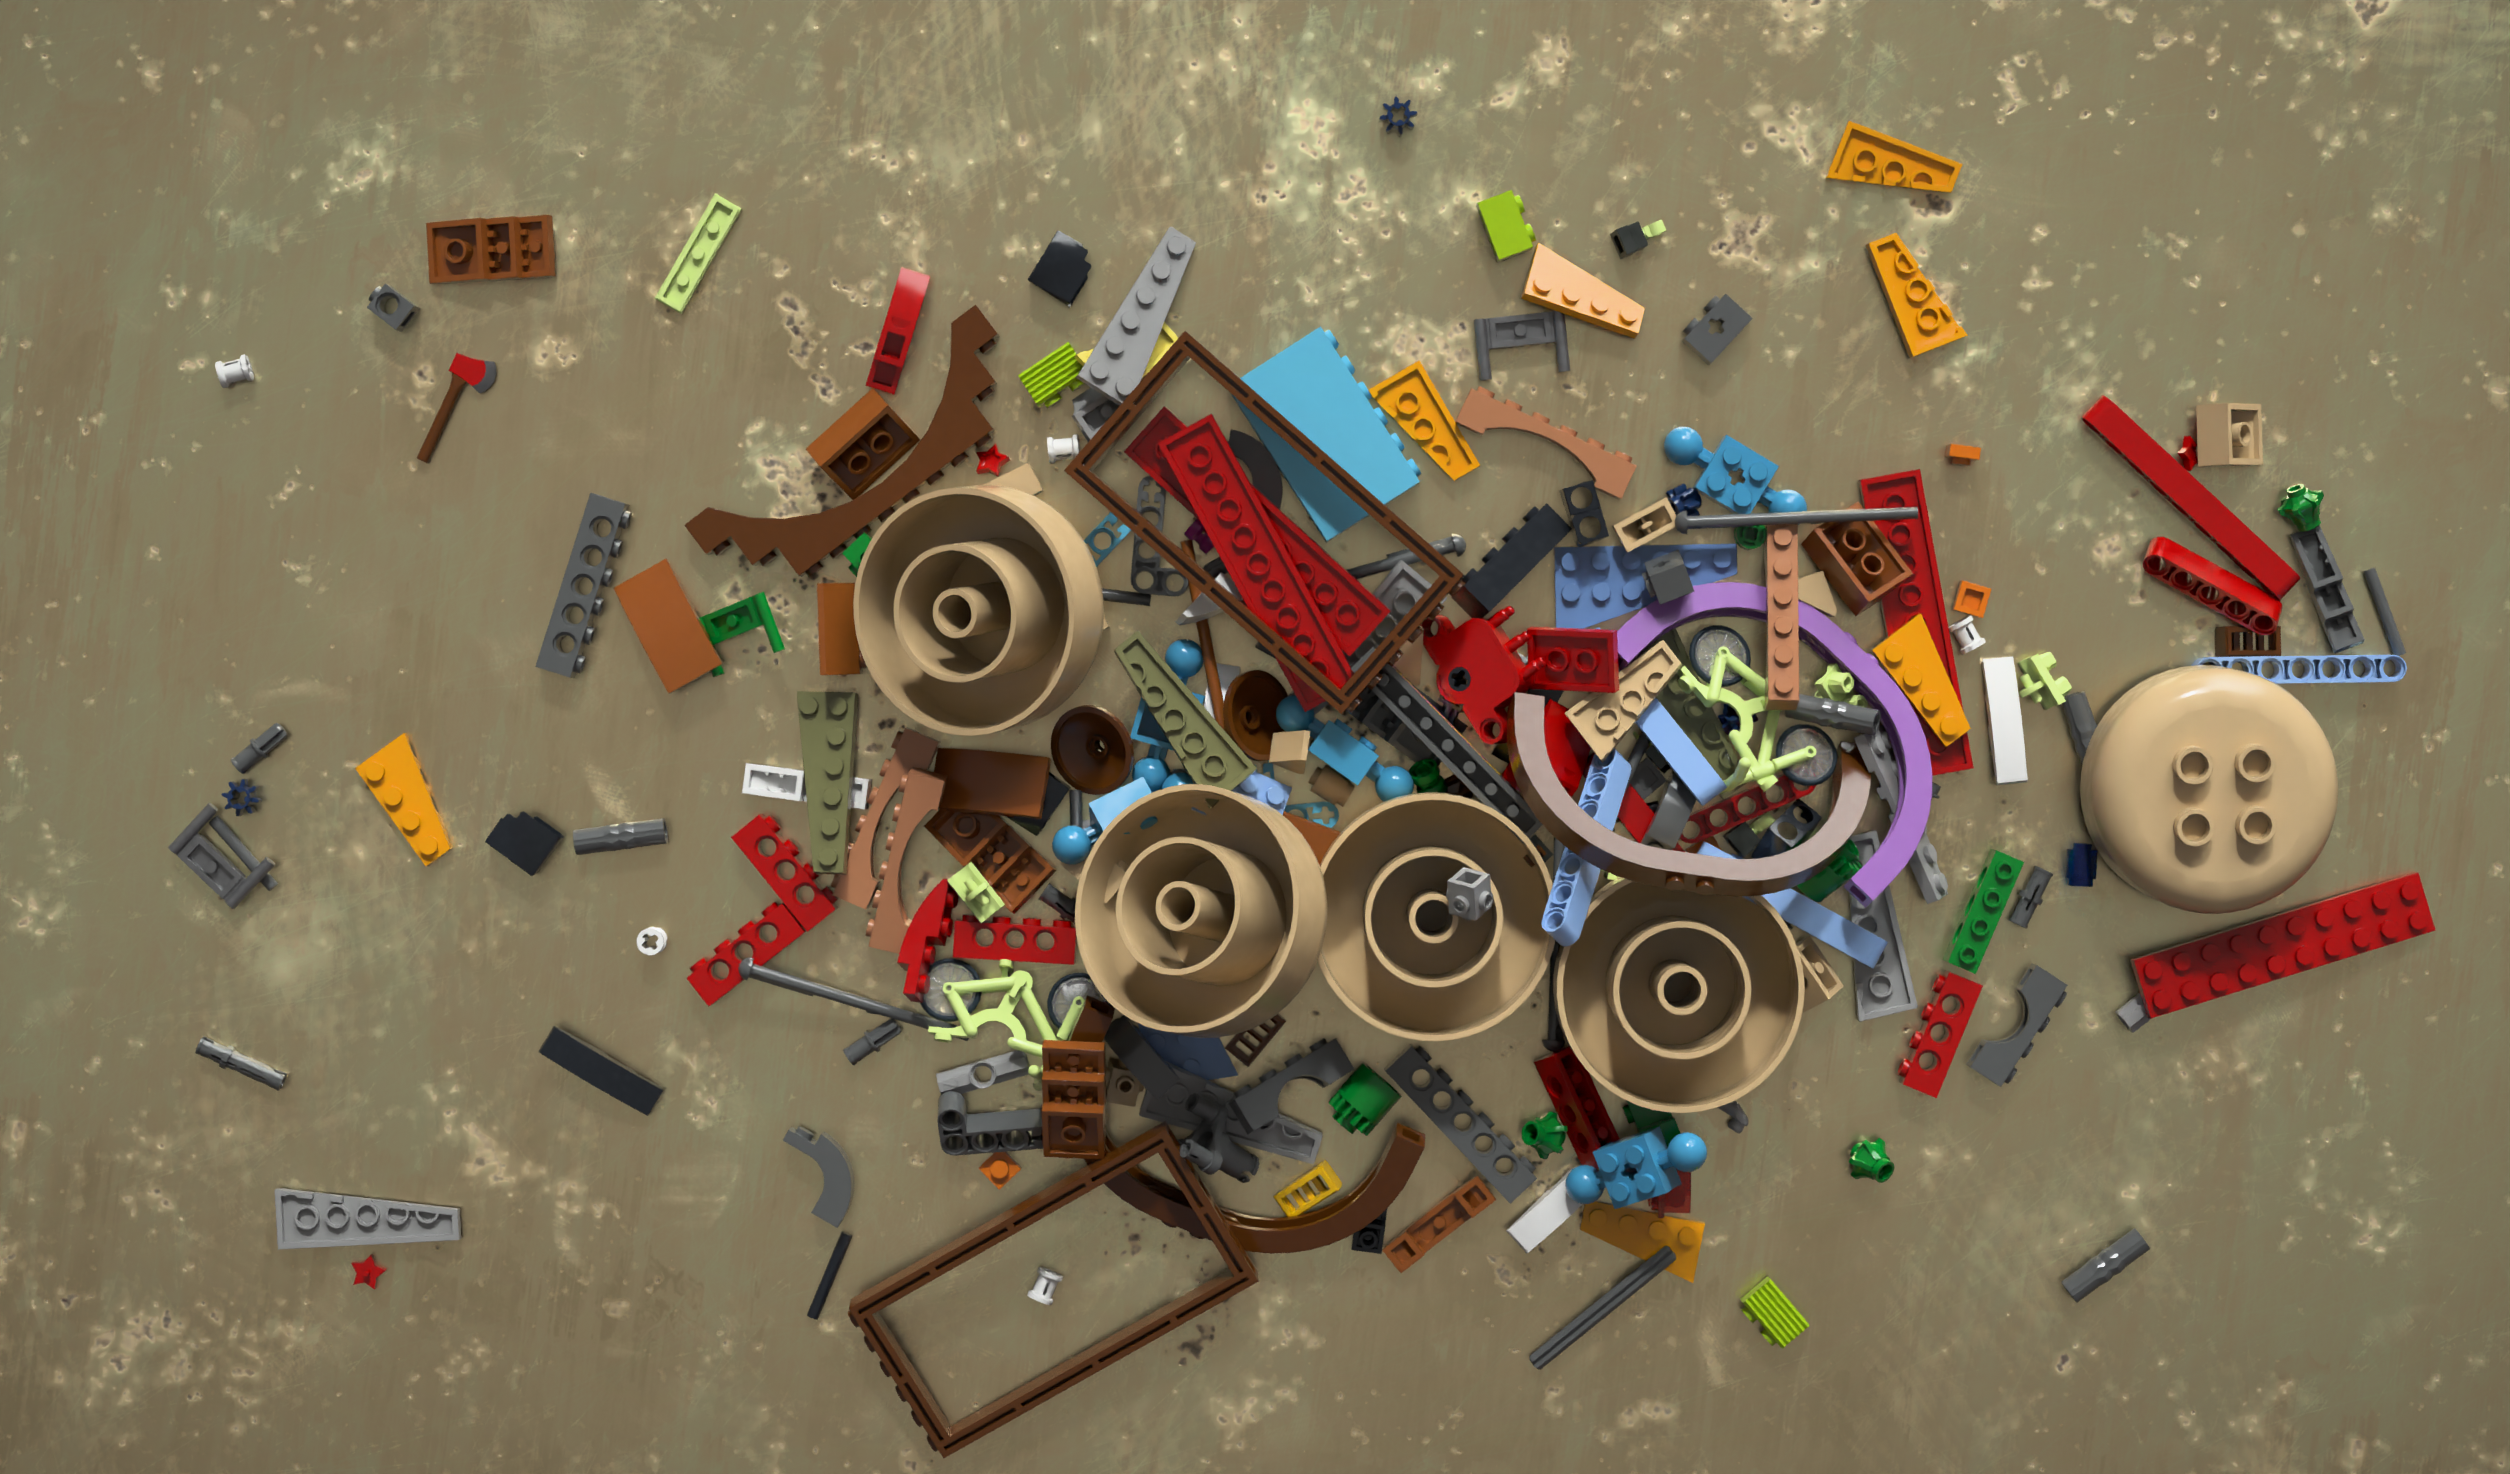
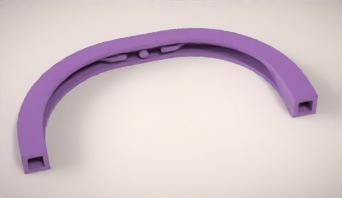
(1870, 680)

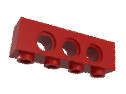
(750, 840)
(967, 945)
(712, 987)
(1966, 995)
(1576, 1103)

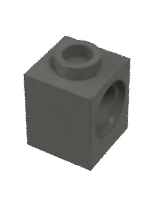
(404, 312)

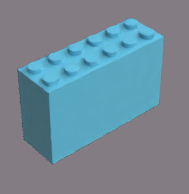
(1327, 405)

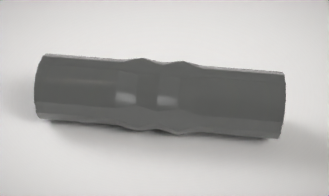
(1836, 714)
(2080, 721)
(620, 836)
(2105, 1265)

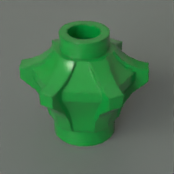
(2302, 507)
(1545, 1135)
(1871, 1161)

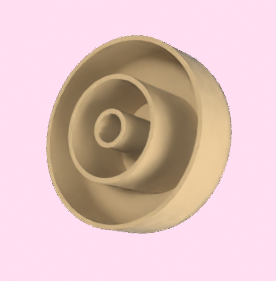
(978, 609)
(2209, 789)
(1210, 916)
(1389, 925)
(1679, 995)

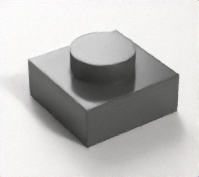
(1647, 778)

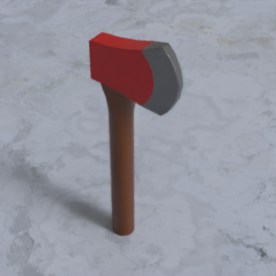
(464, 370)

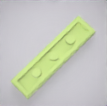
(698, 253)

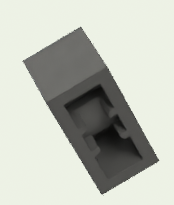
(1732, 321)
(1667, 577)

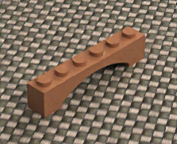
(1608, 471)
(1782, 617)
(922, 792)
(859, 883)

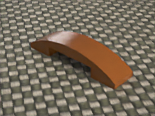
(1438, 1223)

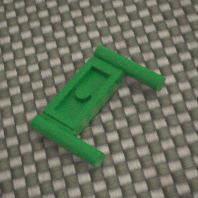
(739, 619)

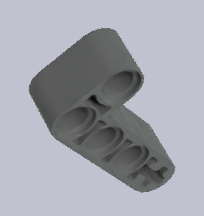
(1152, 564)
(986, 1132)

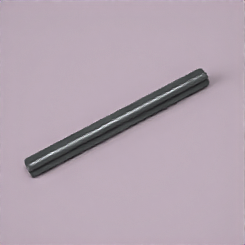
(1602, 1307)

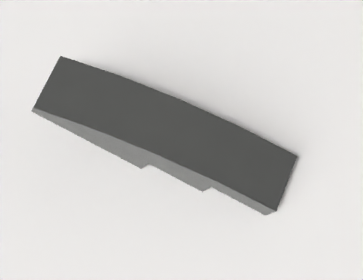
(2327, 589)

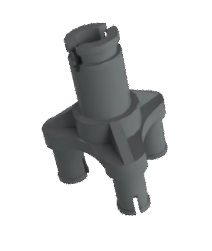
(1210, 1144)

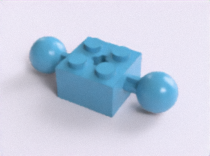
(1686, 447)
(1185, 660)
(1343, 752)
(1074, 844)
(1636, 1168)

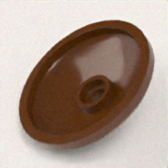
(1251, 712)
(1079, 753)

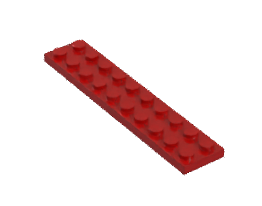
(1253, 551)
(1918, 593)
(1343, 601)
(2282, 945)

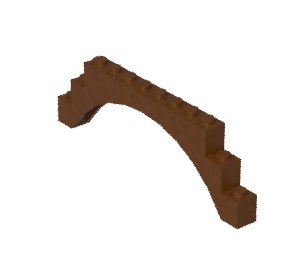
(814, 537)

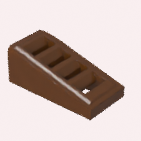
(2228, 642)
(1278, 1020)

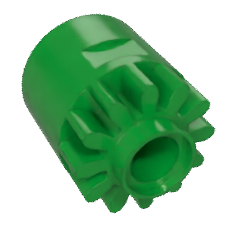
(1834, 875)
(1363, 1100)

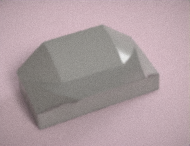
(1092, 412)

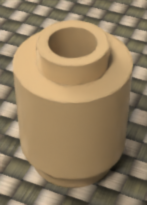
(1331, 785)

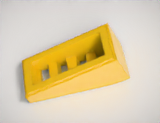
(1329, 1177)

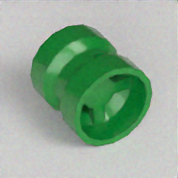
(1750, 538)
(1427, 777)

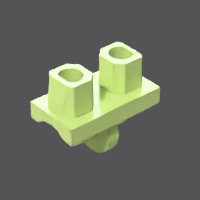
(2040, 683)
(1838, 687)
(976, 892)

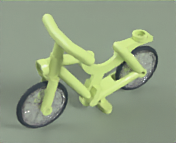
(1802, 751)
(958, 989)

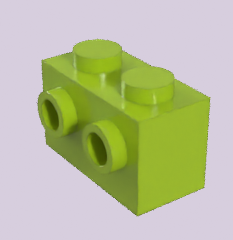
(1505, 225)

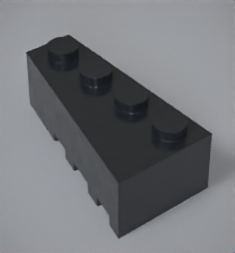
(1511, 562)

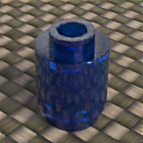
(2081, 865)

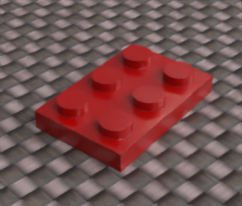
(1574, 659)

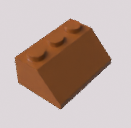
(862, 444)
(1856, 561)
(837, 635)

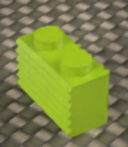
(1052, 376)
(1774, 1313)

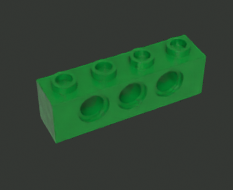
(1983, 911)

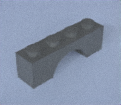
(2039, 995)
(1260, 1104)

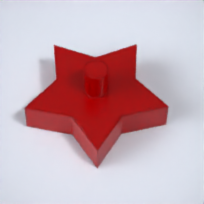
(2188, 453)
(991, 461)
(367, 1272)

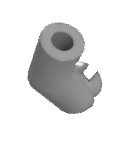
(1738, 1116)

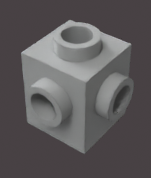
(1469, 894)

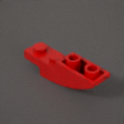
(897, 330)
(928, 928)

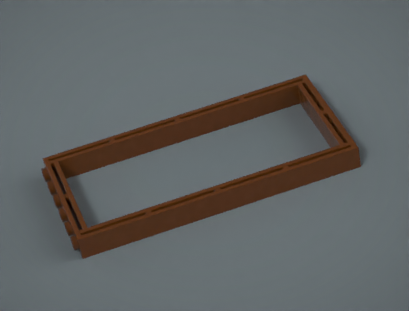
(1132, 408)
(910, 1387)

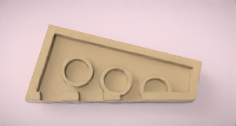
(1607, 717)

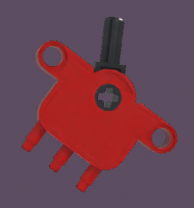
(1489, 664)

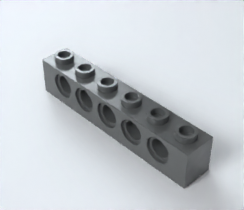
(551, 655)
(1508, 1184)

